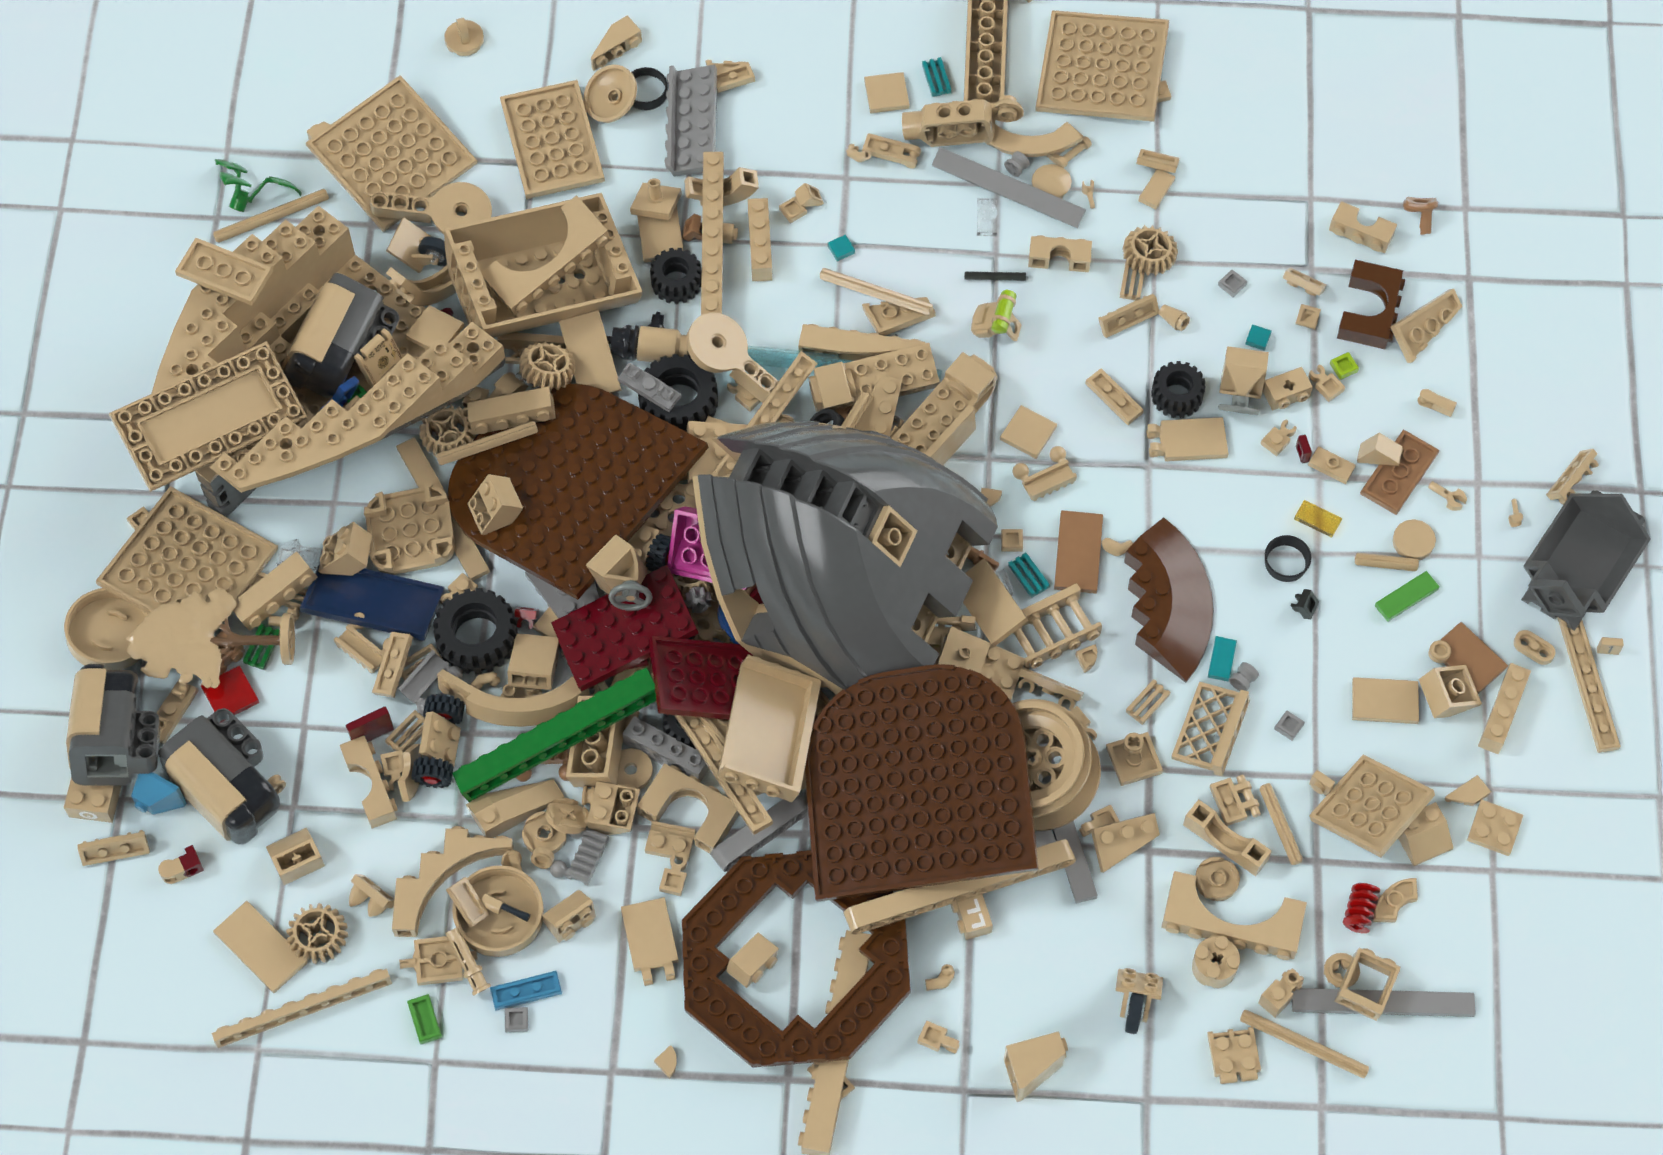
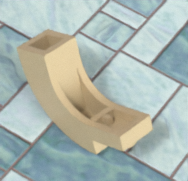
(736, 187)

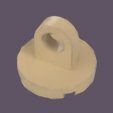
(464, 37)

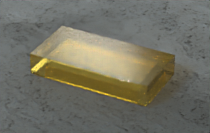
(1318, 518)

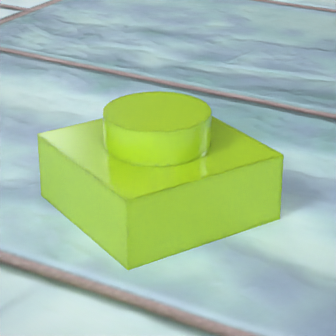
(1344, 365)

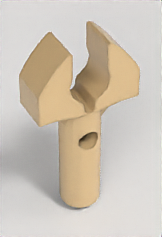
(1449, 496)

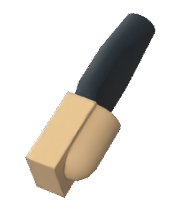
(496, 906)

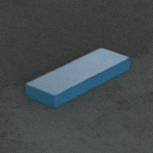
(525, 990)

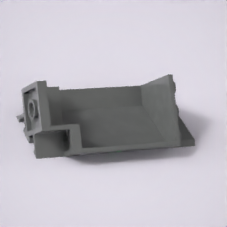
(1585, 556)

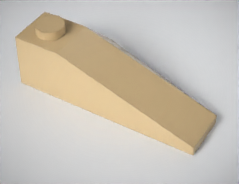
(509, 807)

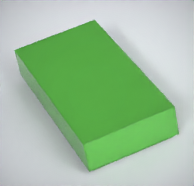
(424, 1019)

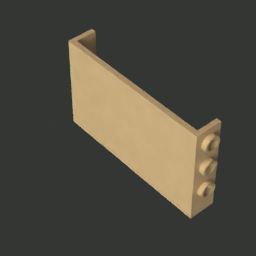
(769, 728)

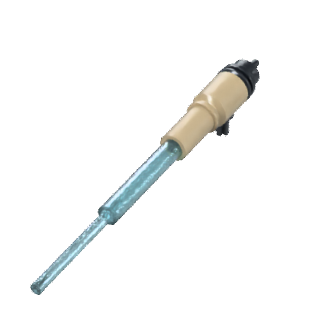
(656, 341)

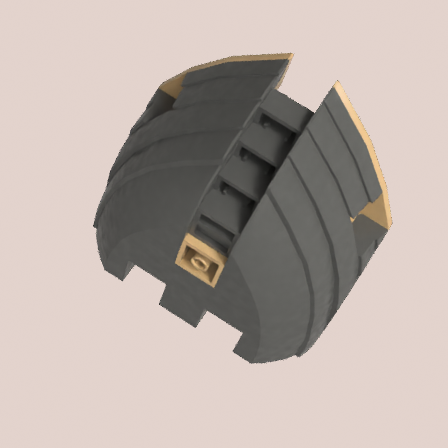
(841, 546)

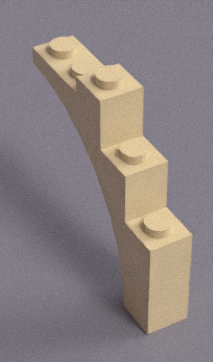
(435, 868)

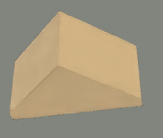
(1380, 450)

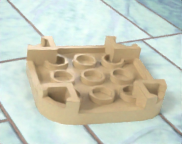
(410, 529)

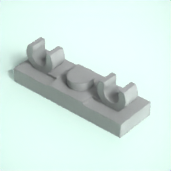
(649, 387)

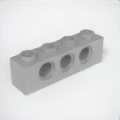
(664, 748)

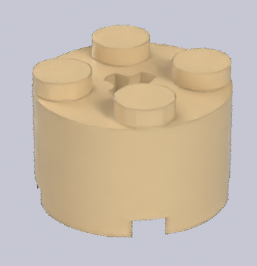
(1218, 950)

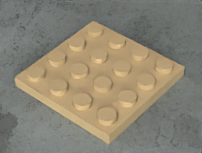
(1372, 805)

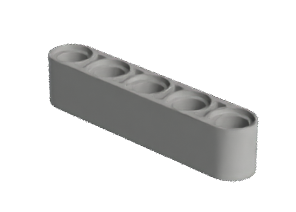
(745, 843)

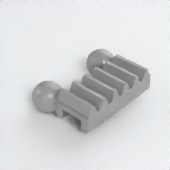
(424, 676)
(585, 858)

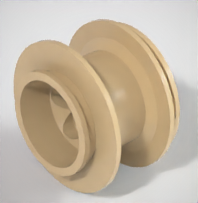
(1073, 778)

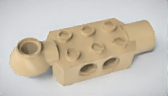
(959, 121)

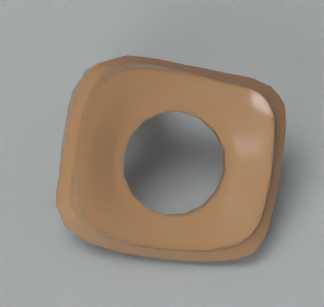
(1422, 205)

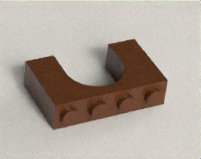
(1375, 329)

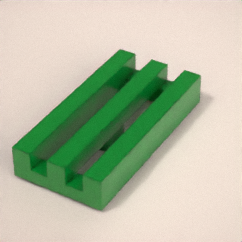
(247, 659)

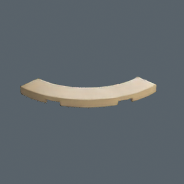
(1035, 145)

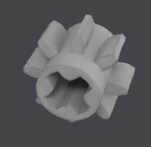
(698, 599)

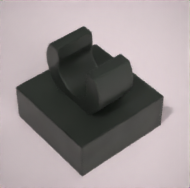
(1306, 604)

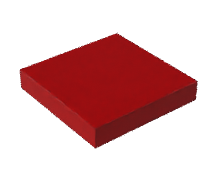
(232, 692)

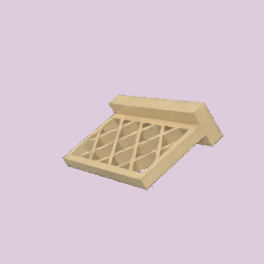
(1228, 735)

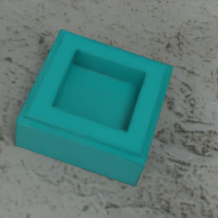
(841, 248)
(1258, 337)

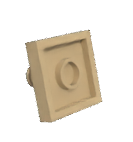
(655, 200)

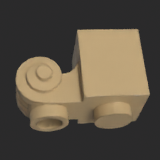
(1280, 993)

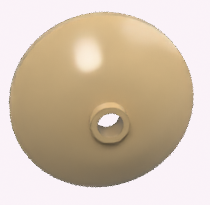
(603, 90)

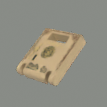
(380, 358)

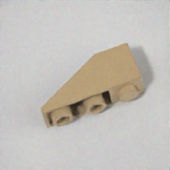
(618, 39)

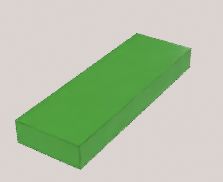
(1407, 596)

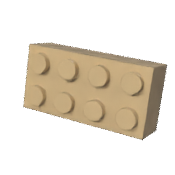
(596, 756)

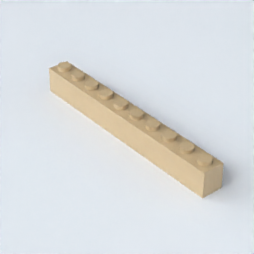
(830, 1075)

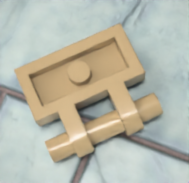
(1228, 800)

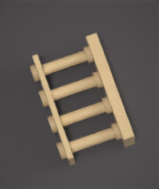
(1051, 606)

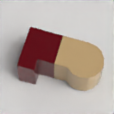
(181, 867)

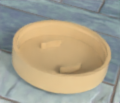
(99, 627)
(505, 932)

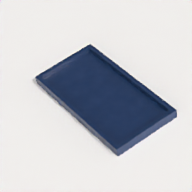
(385, 600)

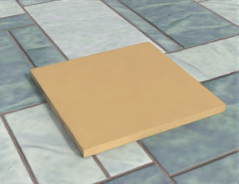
(1102, 65)
(403, 150)
(185, 551)

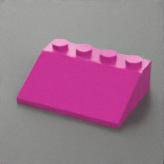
(686, 551)

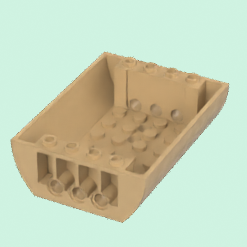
(525, 243)

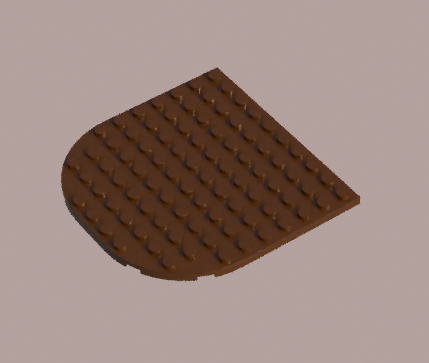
(579, 483)
(917, 784)

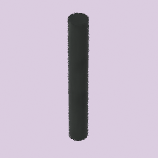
(1013, 276)

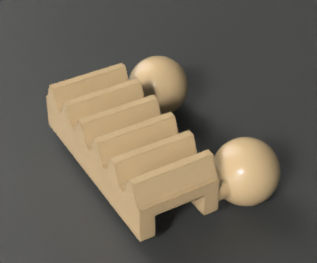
(1048, 479)
(360, 647)

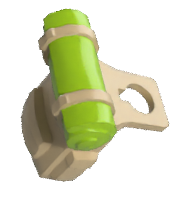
(996, 317)

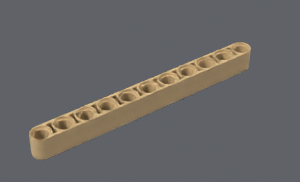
(924, 899)

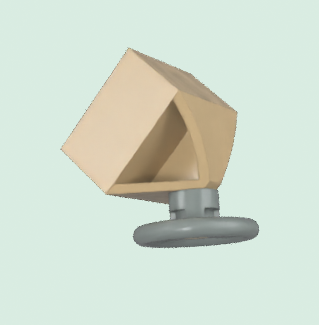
(1243, 378)
(620, 573)

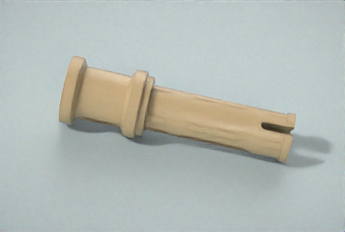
(472, 970)

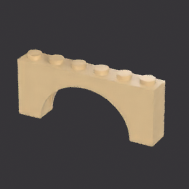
(521, 287)
(1274, 936)

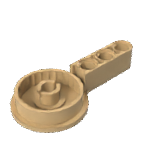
(440, 208)
(729, 353)

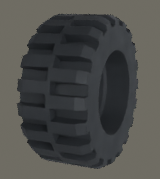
(683, 371)
(471, 606)

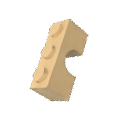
(1375, 236)
(1075, 251)

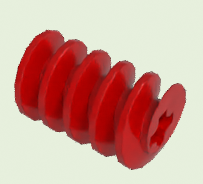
(1360, 907)

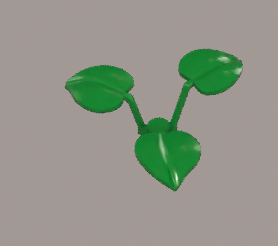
(240, 197)

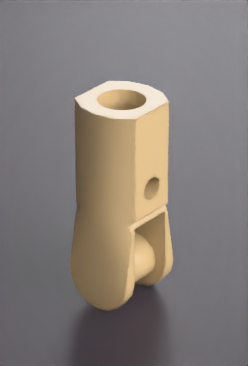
(1436, 402)

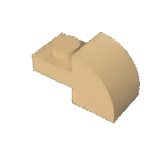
(508, 385)

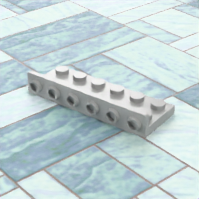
(690, 118)

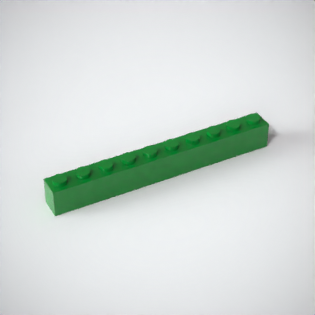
(556, 735)

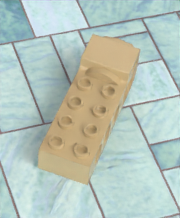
(843, 383)
(965, 383)

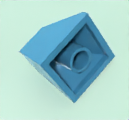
(156, 794)

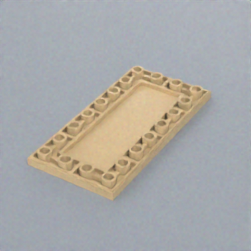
(206, 416)

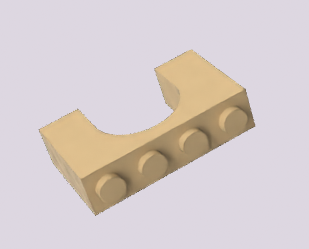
(673, 784)

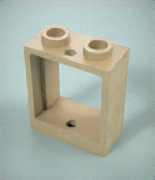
(1359, 1003)

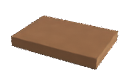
(1475, 654)

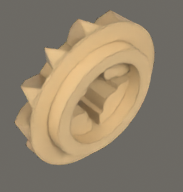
(1332, 965)

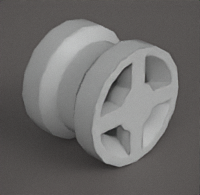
(1016, 163)

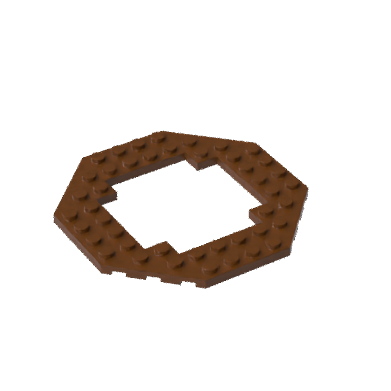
(740, 1024)

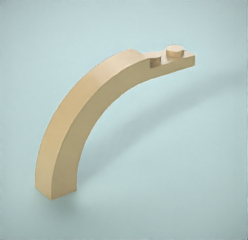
(424, 291)
(511, 711)

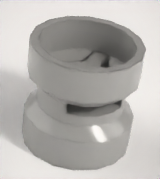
(1244, 676)

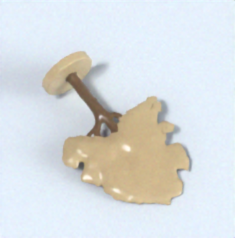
(184, 640)

